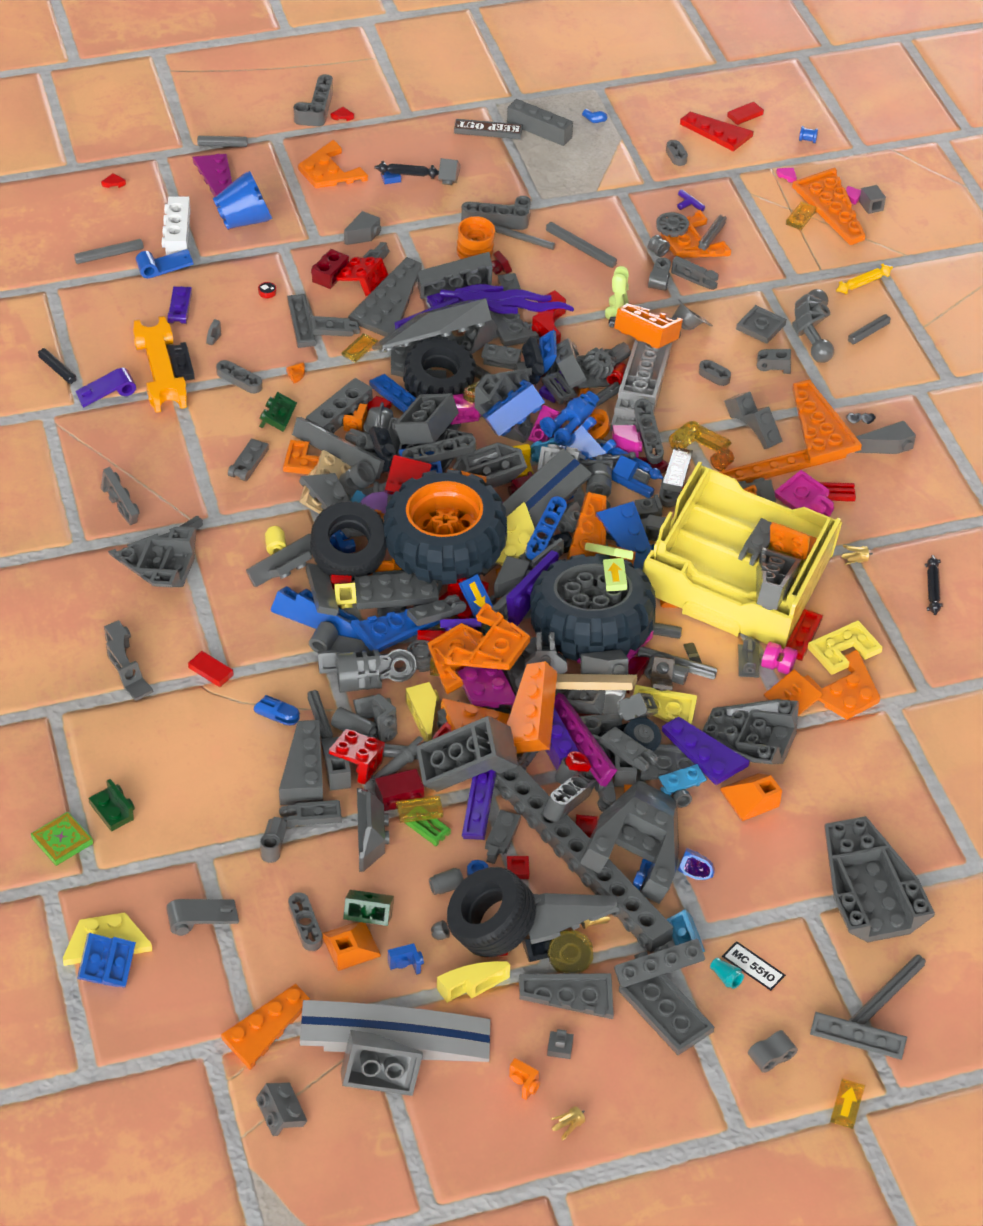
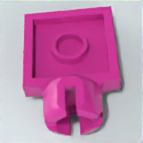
(806, 492)

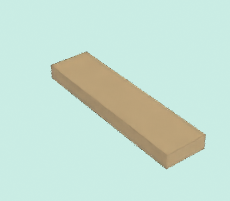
(595, 682)

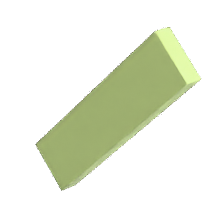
(609, 550)

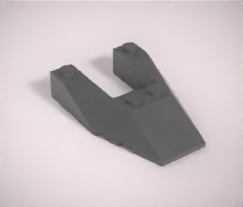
(644, 824)

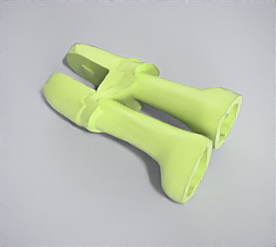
(619, 287)

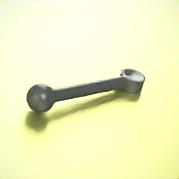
(631, 455)

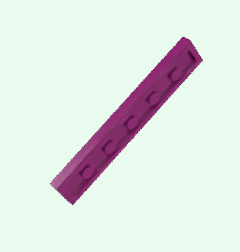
(601, 765)

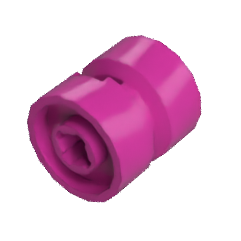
(772, 655)

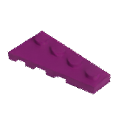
(215, 171)

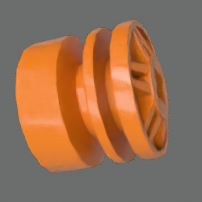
(475, 237)

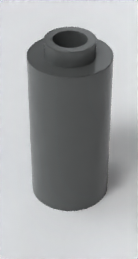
(345, 719)

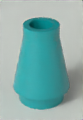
(728, 973)

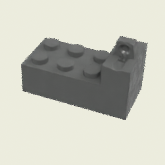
(467, 753)

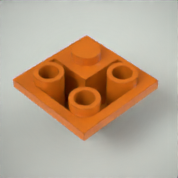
(753, 795)
(350, 945)

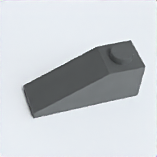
(888, 440)

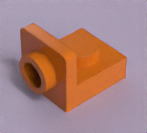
(357, 420)
(526, 1076)

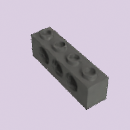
(344, 402)

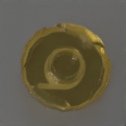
(570, 952)

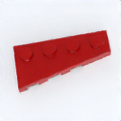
(720, 132)

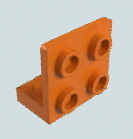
(791, 541)

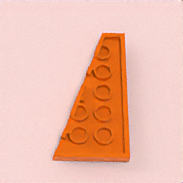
(832, 203)
(822, 428)

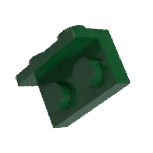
(278, 411)
(112, 806)

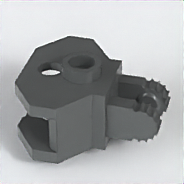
(547, 654)

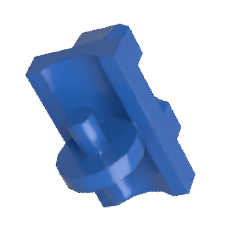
(343, 546)

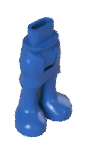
(576, 412)

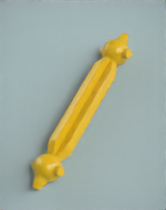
(864, 279)

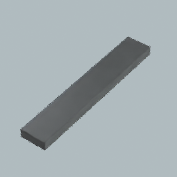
(335, 445)

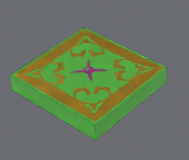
(61, 838)

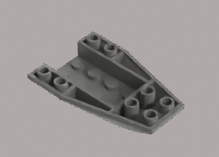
(873, 883)

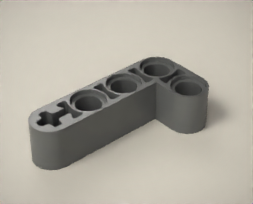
(315, 112)
(506, 216)
(574, 789)

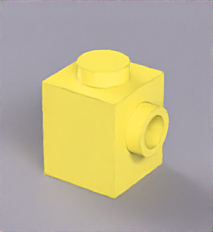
(345, 595)

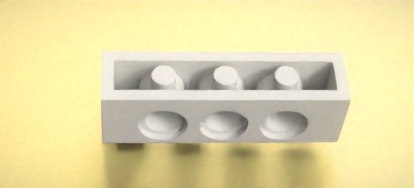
(177, 224)

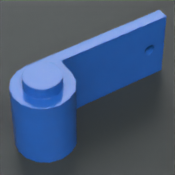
(153, 267)

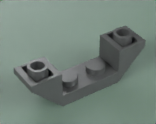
(568, 363)

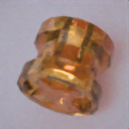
(722, 459)

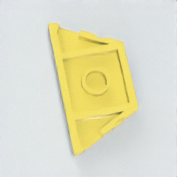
(518, 533)
(109, 926)

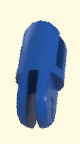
(277, 710)

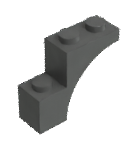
(759, 420)

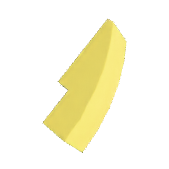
(472, 979)

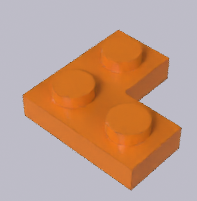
(297, 458)

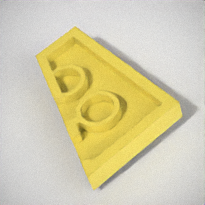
(671, 703)

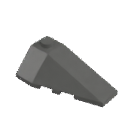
(564, 911)

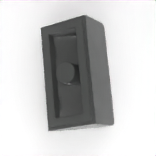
(587, 701)

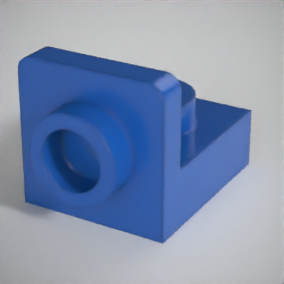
(404, 956)

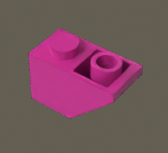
(537, 433)
(627, 438)

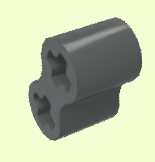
(772, 1051)

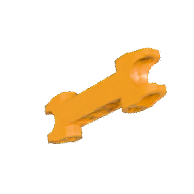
(164, 386)

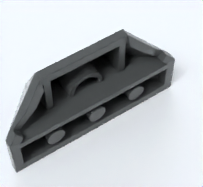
(496, 462)
(371, 828)

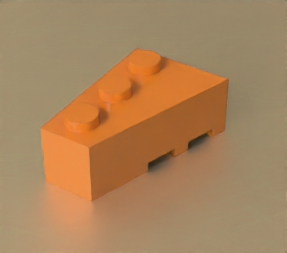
(646, 326)

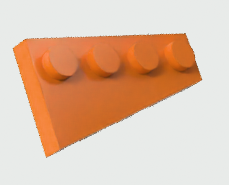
(589, 527)
(260, 1029)

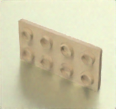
(326, 464)

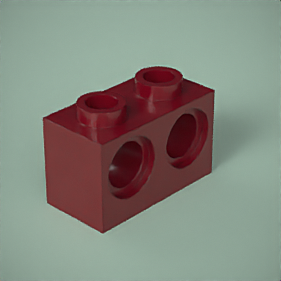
(328, 267)

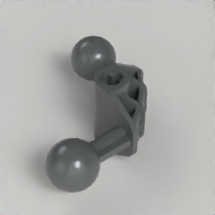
(809, 312)

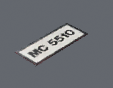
(753, 965)

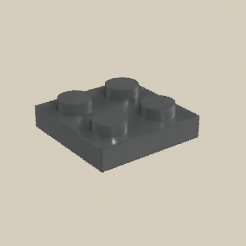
(761, 324)

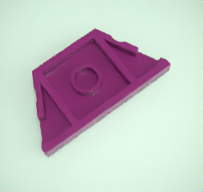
(486, 687)

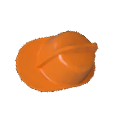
(602, 427)

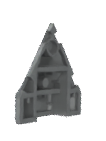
(494, 389)
(162, 558)

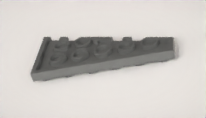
(388, 300)

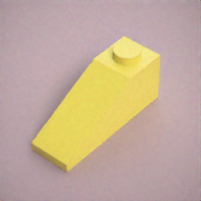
(423, 704)

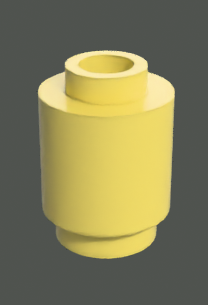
(274, 539)

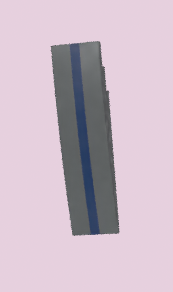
(557, 477)

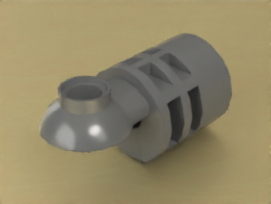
(367, 668)

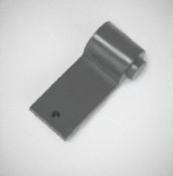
(327, 638)
(187, 912)

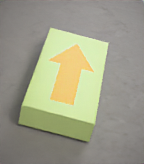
(615, 574)

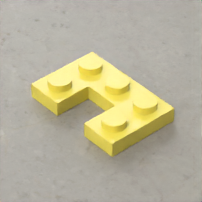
(829, 647)

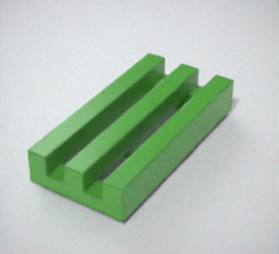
(428, 832)

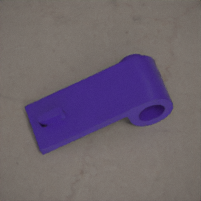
(116, 380)

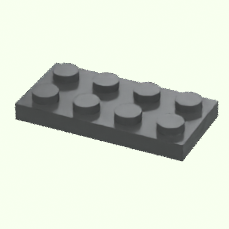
(393, 591)
(668, 1012)

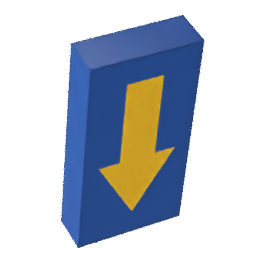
(475, 593)

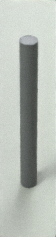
(524, 237)

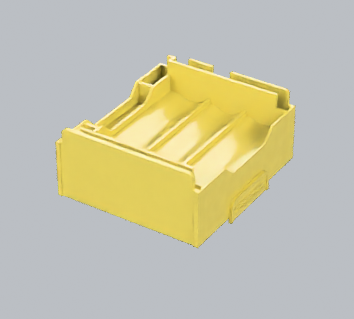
(699, 563)

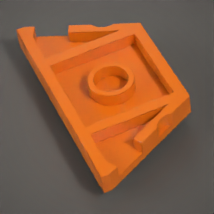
(462, 714)

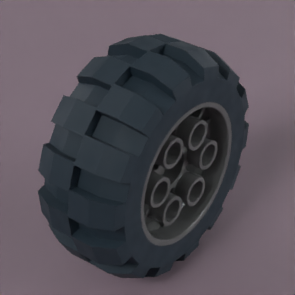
(586, 616)

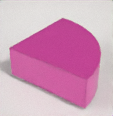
(787, 173)
(853, 194)

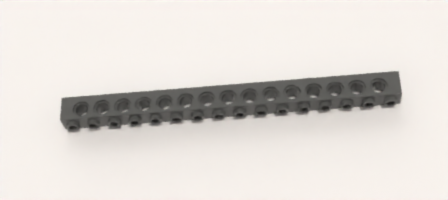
(569, 844)

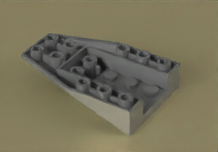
(436, 322)

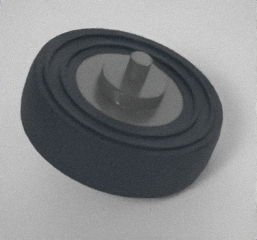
(644, 732)

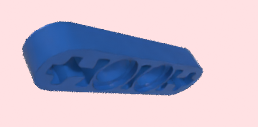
(546, 528)

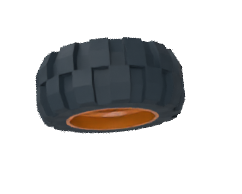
(445, 526)

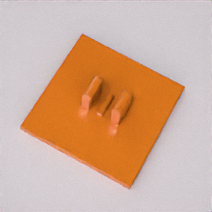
(795, 688)

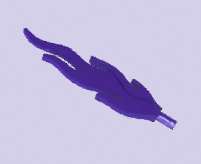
(505, 301)

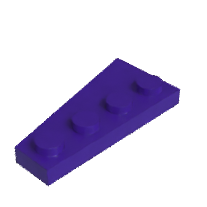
(519, 598)
(712, 757)

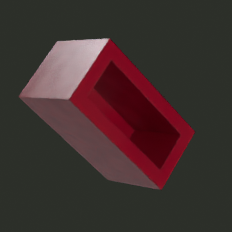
(399, 787)

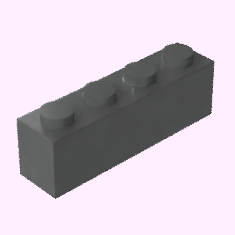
(540, 122)

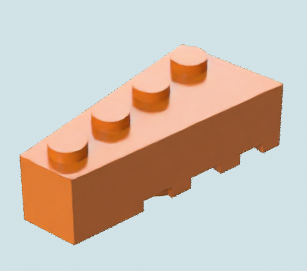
(534, 708)

